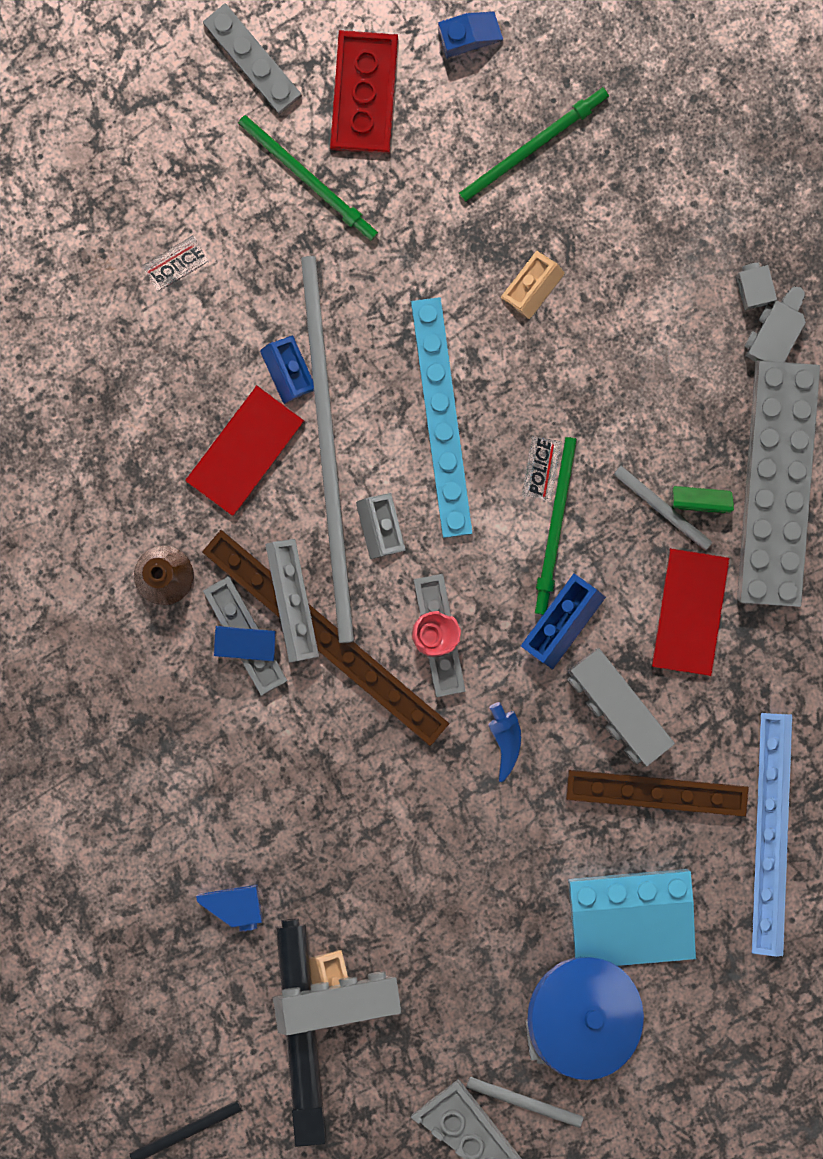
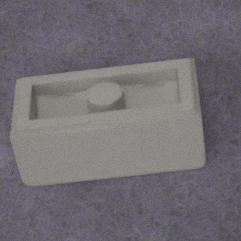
(380, 525)

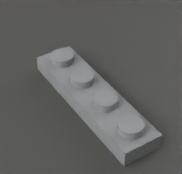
(252, 58)
(292, 600)
(234, 613)
(445, 669)

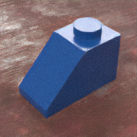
(469, 32)
(235, 906)

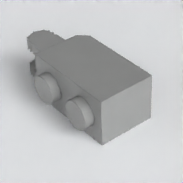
(778, 330)

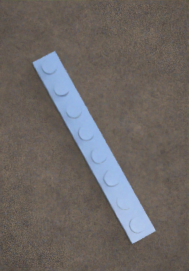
(772, 834)

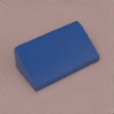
(287, 369)
(244, 643)

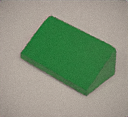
(702, 499)

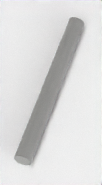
(663, 508)
(524, 1102)

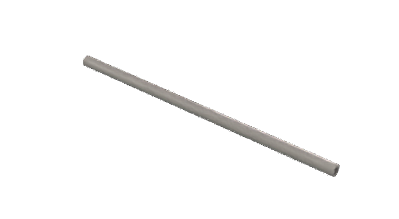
(327, 450)

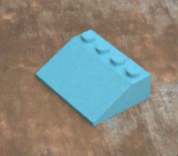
(634, 917)

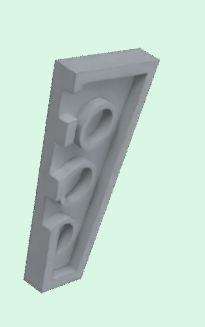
(464, 1125)

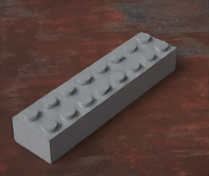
(778, 483)

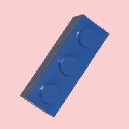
(563, 621)

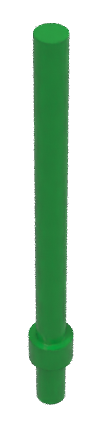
(580, 111)
(351, 216)
(546, 583)

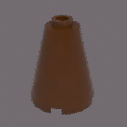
(176, 576)

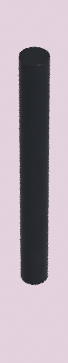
(187, 1131)

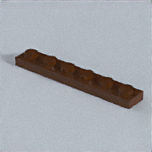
(657, 793)

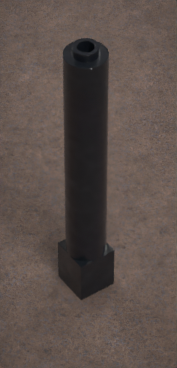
(301, 1047)

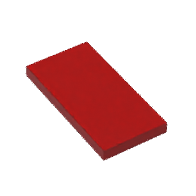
(364, 92)
(244, 450)
(690, 612)

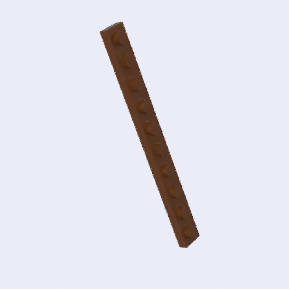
(345, 656)

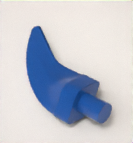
(508, 736)

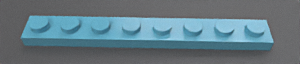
(441, 417)

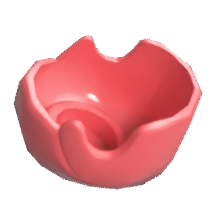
(436, 634)

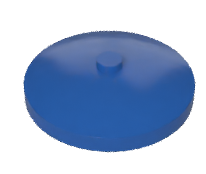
(585, 1018)

